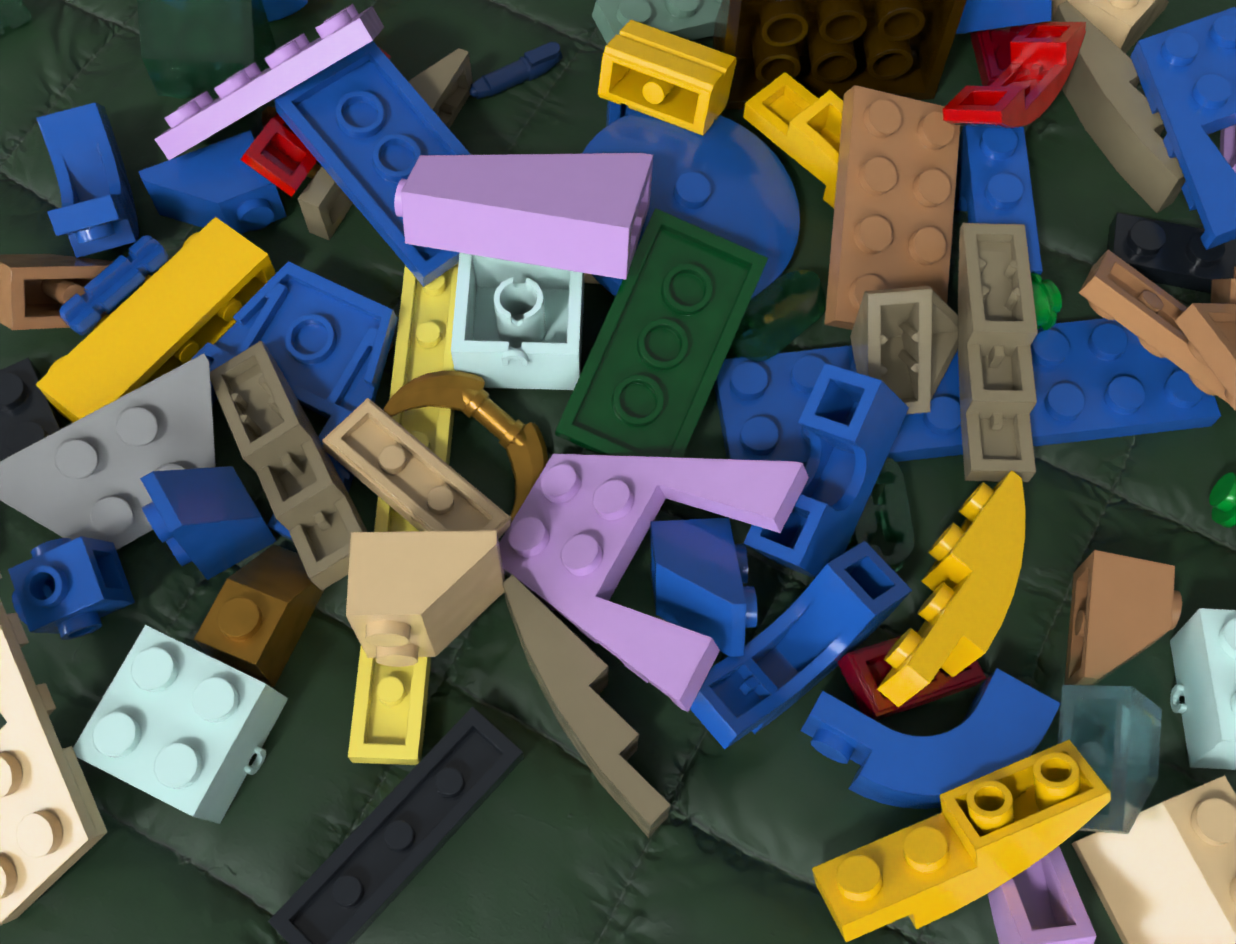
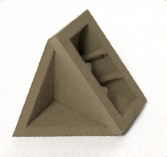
(905, 342)

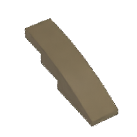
(443, 88)
(1119, 115)
(995, 351)
(289, 462)
(571, 683)

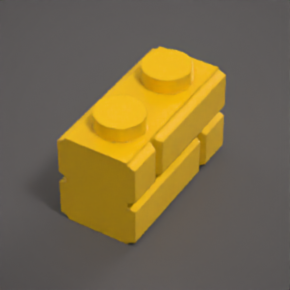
(666, 76)

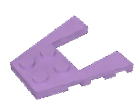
(589, 522)

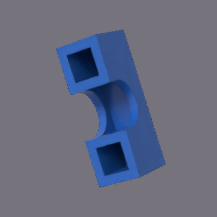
(996, 182)
(850, 434)

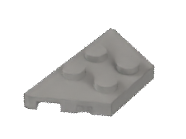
(91, 470)

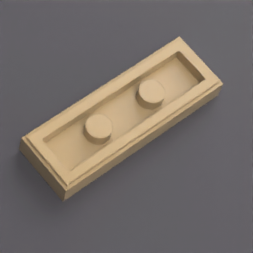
(410, 475)

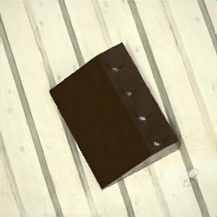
(837, 44)

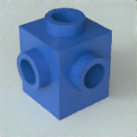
(69, 586)

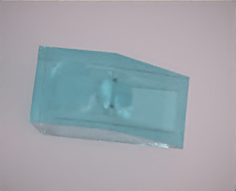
(1121, 742)

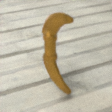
(466, 394)

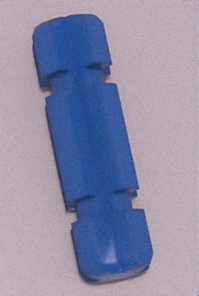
(113, 285)

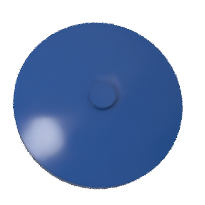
(714, 181)

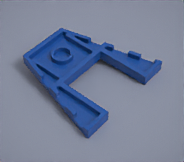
(1193, 87)
(323, 341)

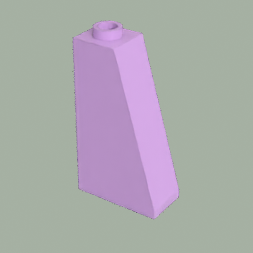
(531, 208)

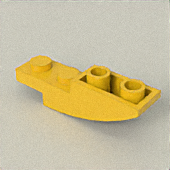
(801, 126)
(970, 588)
(970, 848)

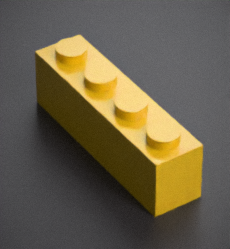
(161, 322)

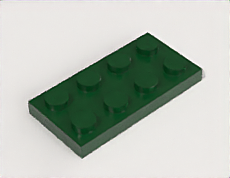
(662, 342)

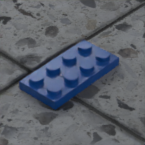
(367, 135)

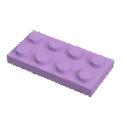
(252, 88)

